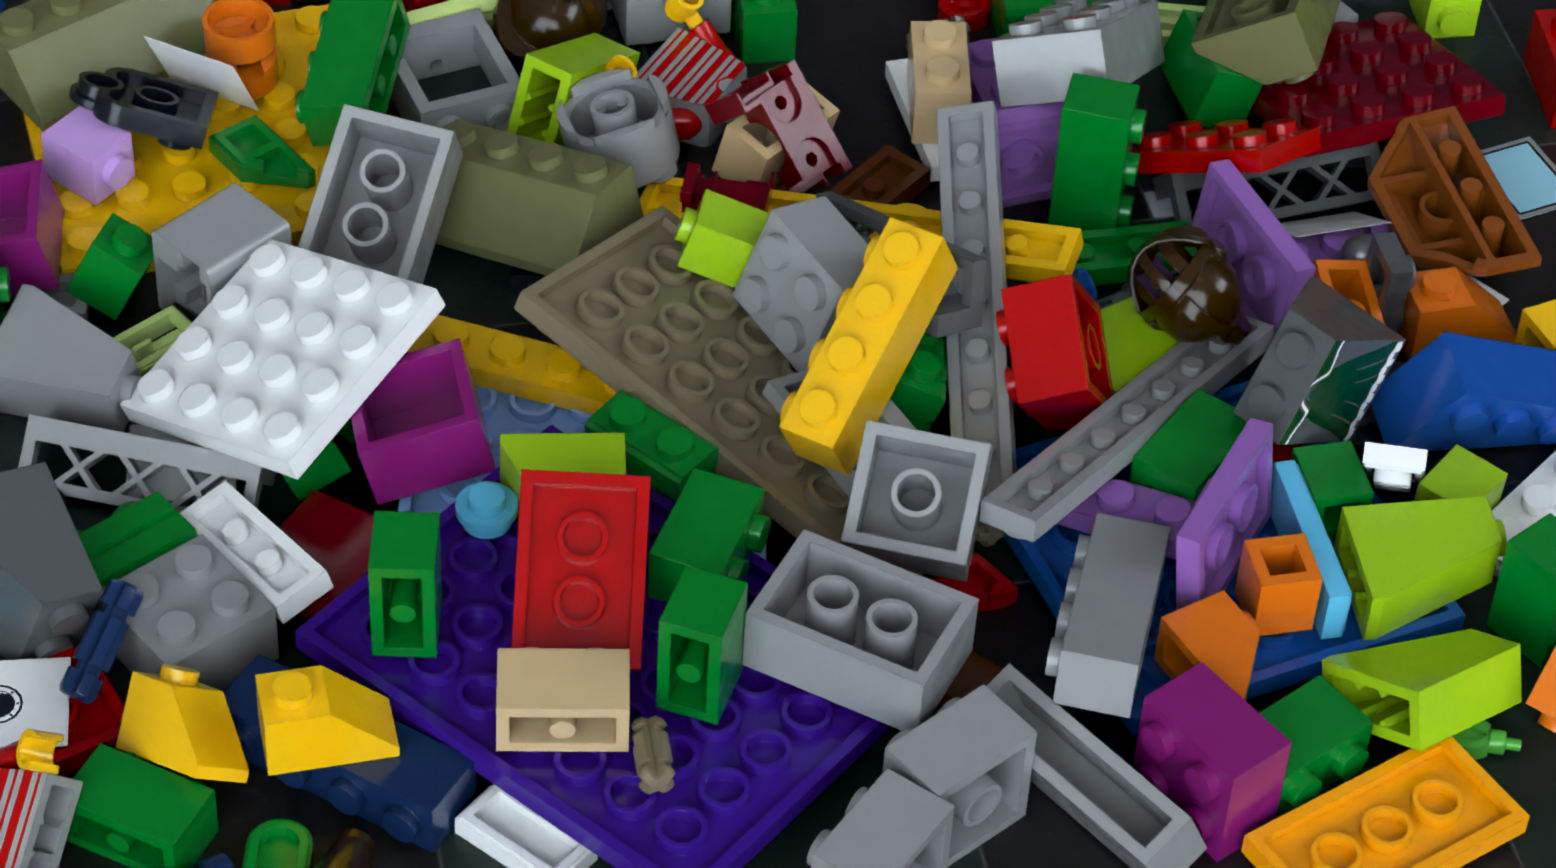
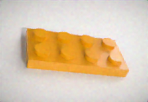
(1402, 814)

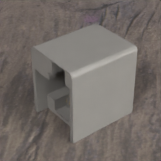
(210, 244)

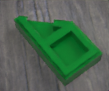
(260, 155)

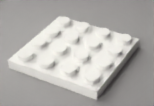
(283, 357)

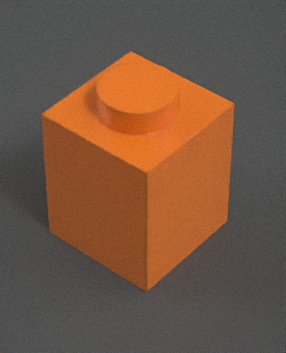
(1279, 583)

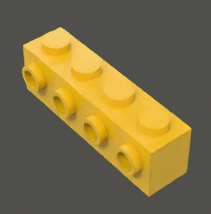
(867, 345)

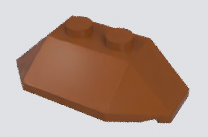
(1448, 199)

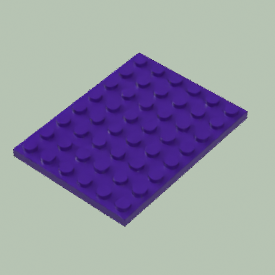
(731, 779)

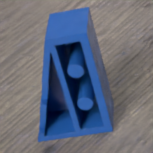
(1469, 396)

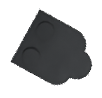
(148, 105)

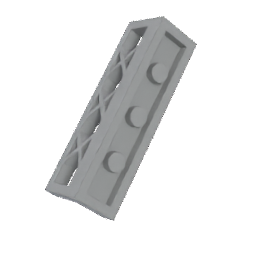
(140, 448)

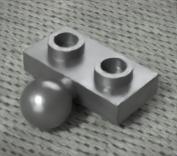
(1389, 269)

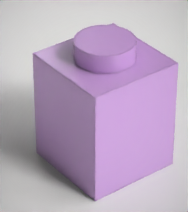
(88, 155)

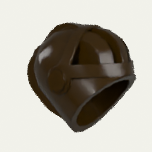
(537, 24)
(1204, 296)

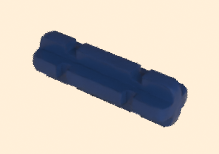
(101, 641)

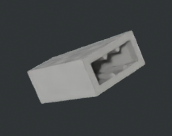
(62, 365)

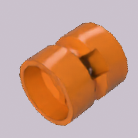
(245, 38)

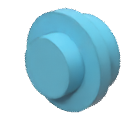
(486, 509)

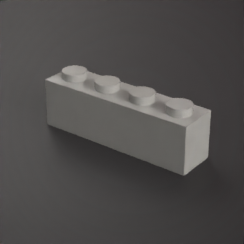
(1107, 615)
(1098, 784)

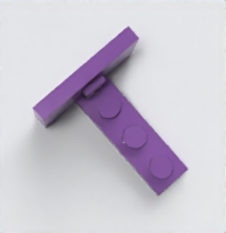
(1025, 133)
(1260, 249)
(1205, 532)

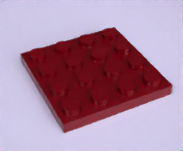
(1376, 78)

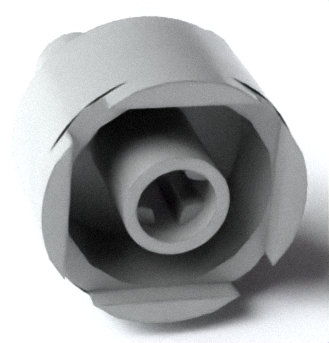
(623, 122)

